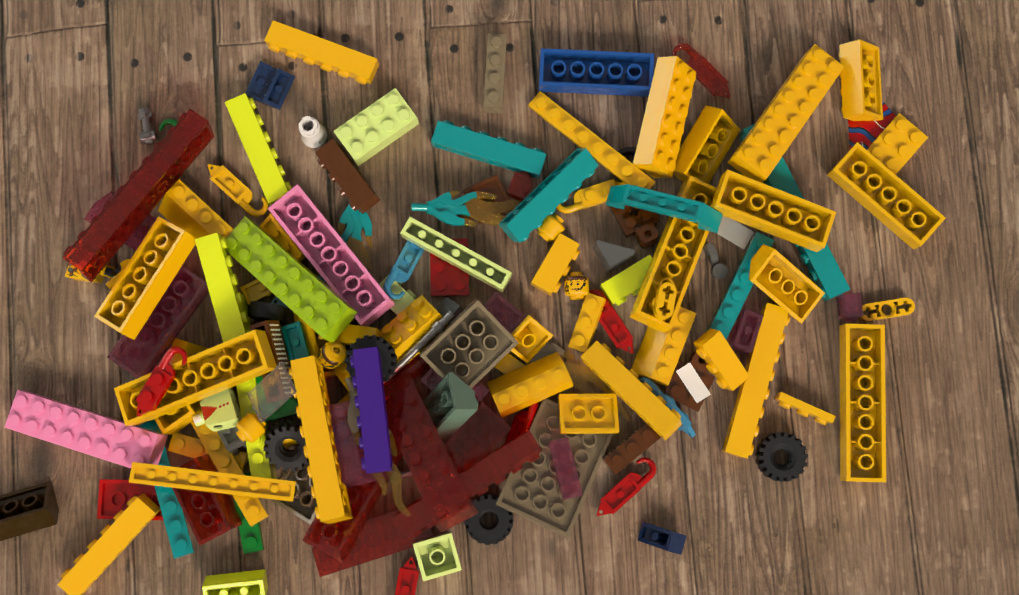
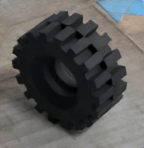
(387, 354)
(278, 453)
(796, 456)
(492, 534)

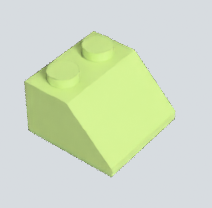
(437, 556)

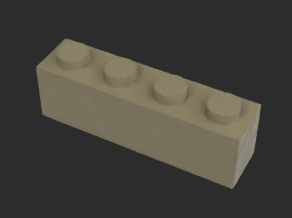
(495, 73)

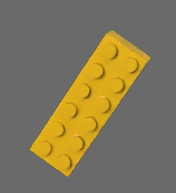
(664, 117)
(886, 196)
(773, 211)
(146, 278)
(403, 331)

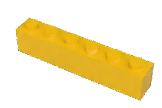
(321, 52)
(631, 390)
(109, 545)

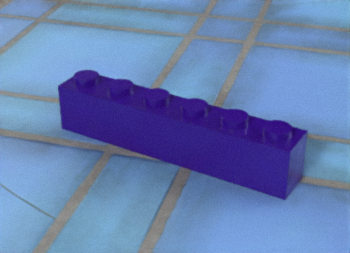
(372, 410)

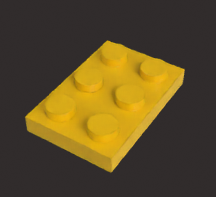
(897, 143)
(588, 413)

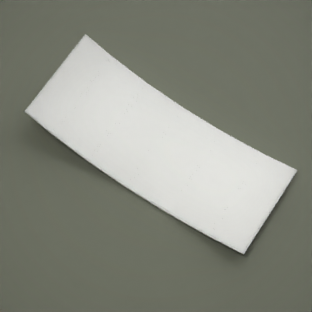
(693, 382)

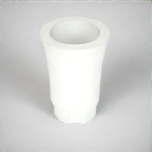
(316, 136)

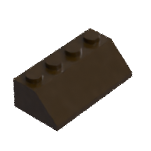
(28, 510)

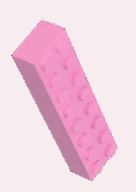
(331, 255)
(84, 430)

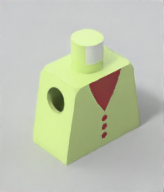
(219, 411)

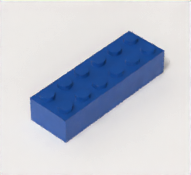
(596, 72)

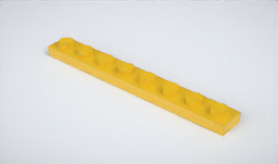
(585, 138)
(227, 463)
(212, 481)

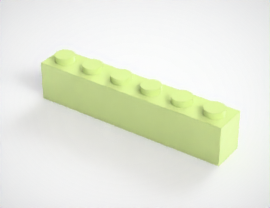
(456, 254)

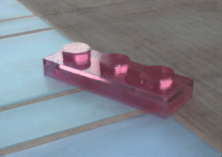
(565, 468)

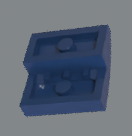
(269, 85)

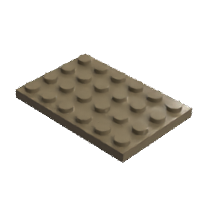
(535, 488)

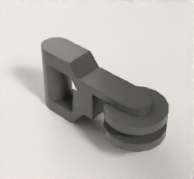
(718, 270)

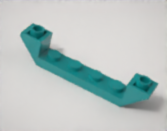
(665, 204)

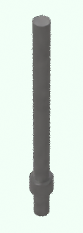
(437, 327)

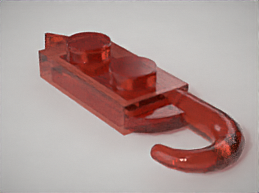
(705, 72)

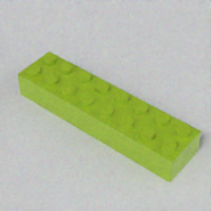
(289, 280)

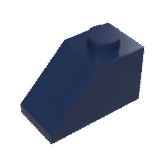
(662, 538)

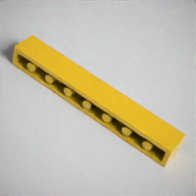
(755, 389)

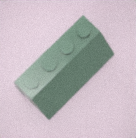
(451, 404)

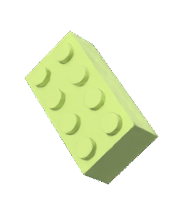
(376, 127)

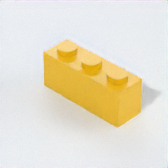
(556, 265)
(721, 359)

